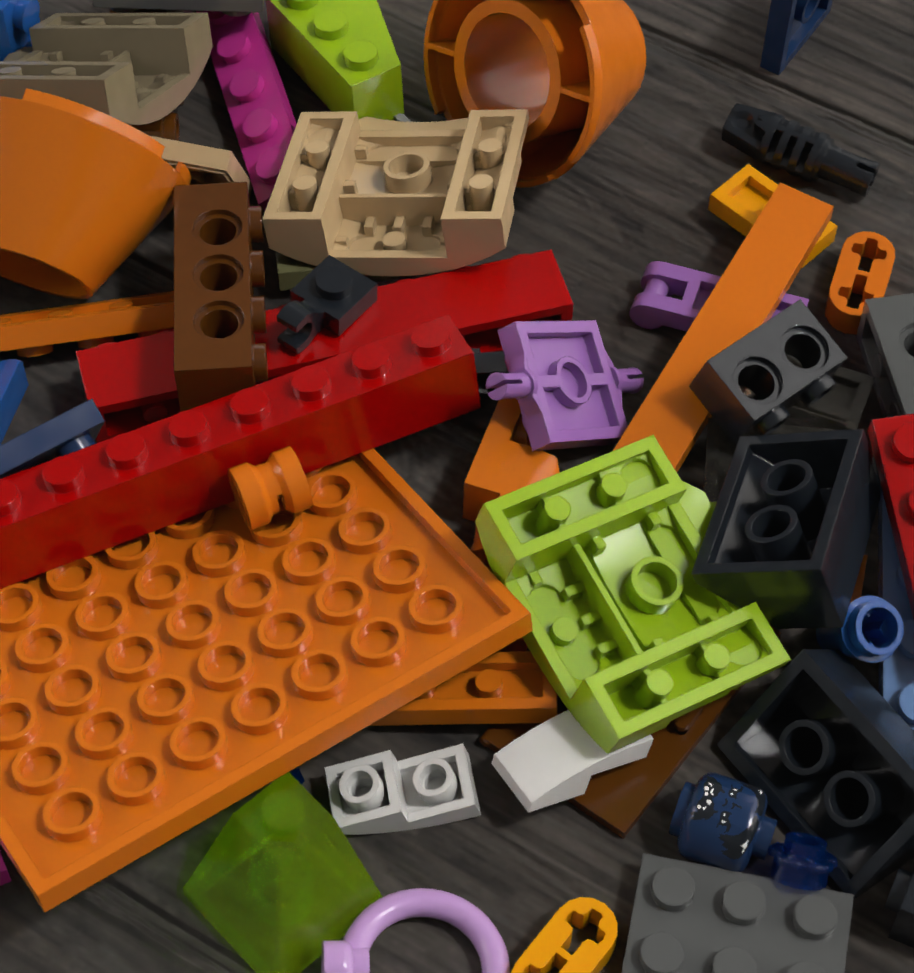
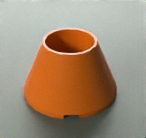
(557, 58)
(75, 193)

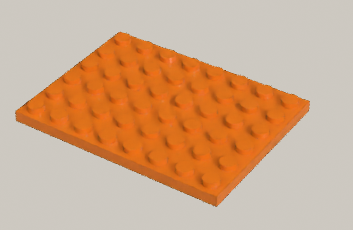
(221, 660)

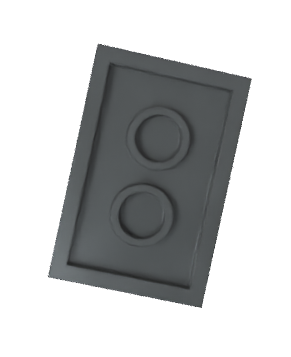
(732, 922)

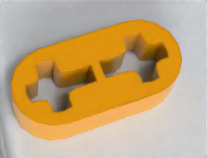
(554, 940)

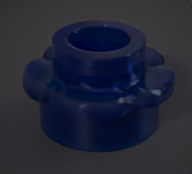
(802, 861)

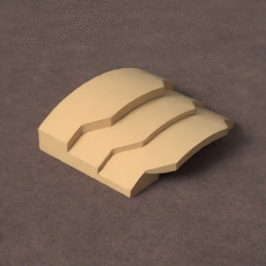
(397, 191)

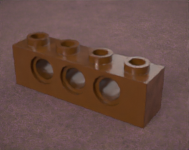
(215, 292)

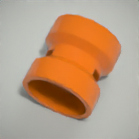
(270, 487)

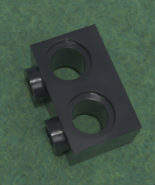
(762, 366)

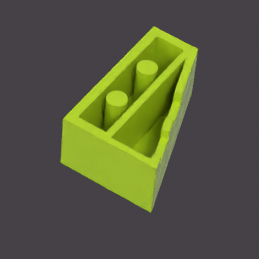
(340, 53)

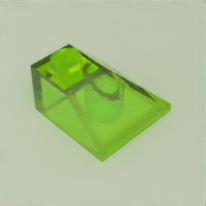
(281, 880)

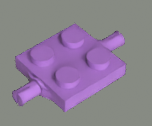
(563, 383)

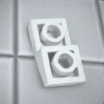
(558, 761)
(402, 795)

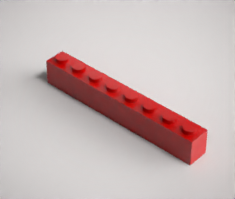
(136, 377)
(182, 462)

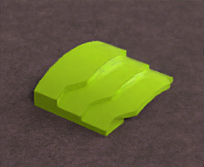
(612, 594)

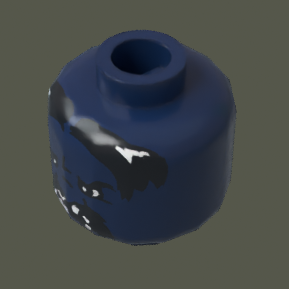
(722, 822)

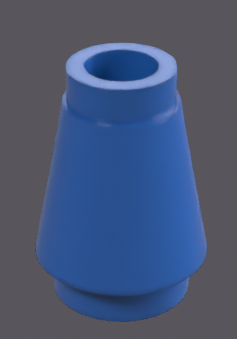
(865, 630)

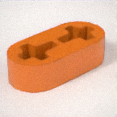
(850, 280)

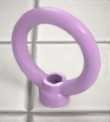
(353, 952)

